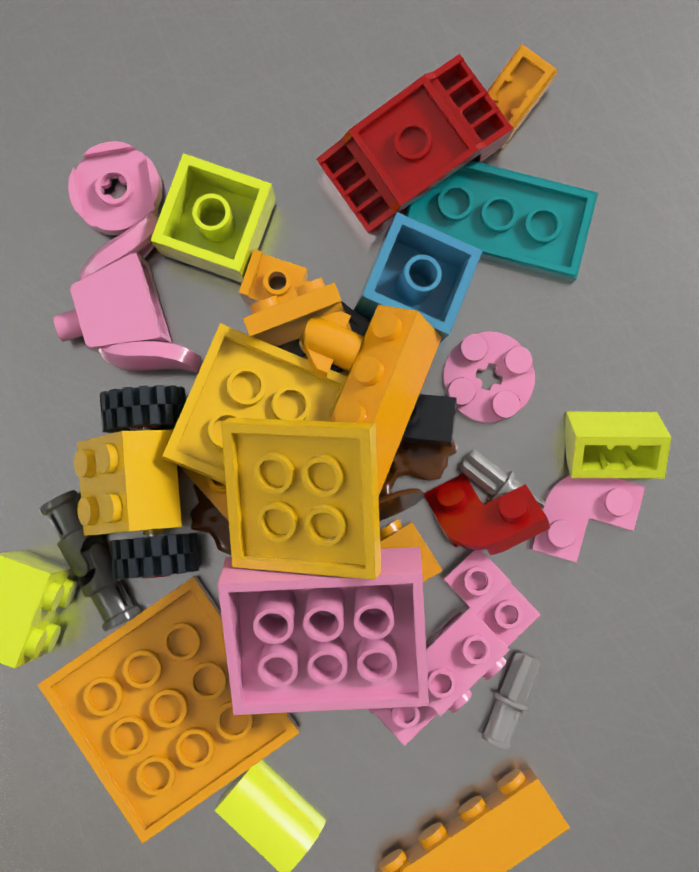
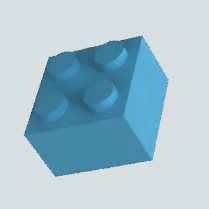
(419, 272)

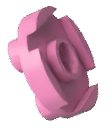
(95, 174)
(510, 362)

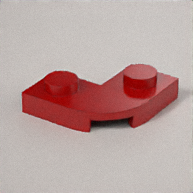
(488, 526)

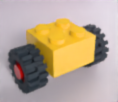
(132, 486)

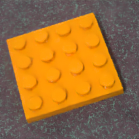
(159, 711)

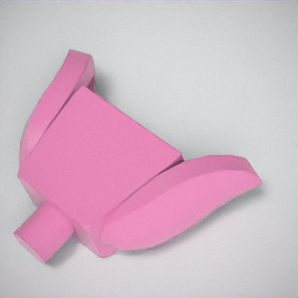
(121, 309)

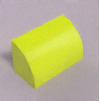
(616, 444)
(271, 816)

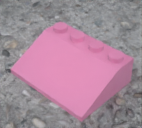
(325, 638)

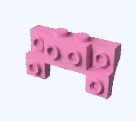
(467, 643)

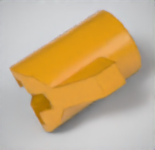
(329, 342)

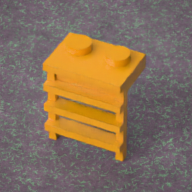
(286, 321)

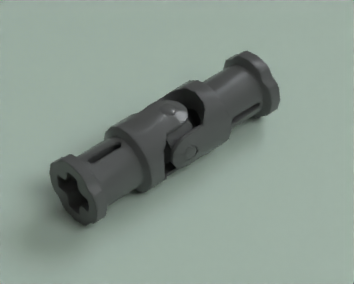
(104, 591)

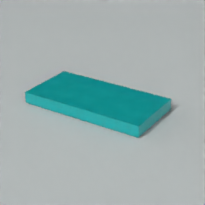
(511, 217)

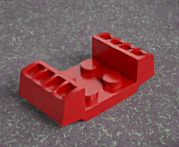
(414, 143)

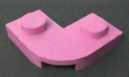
(580, 499)

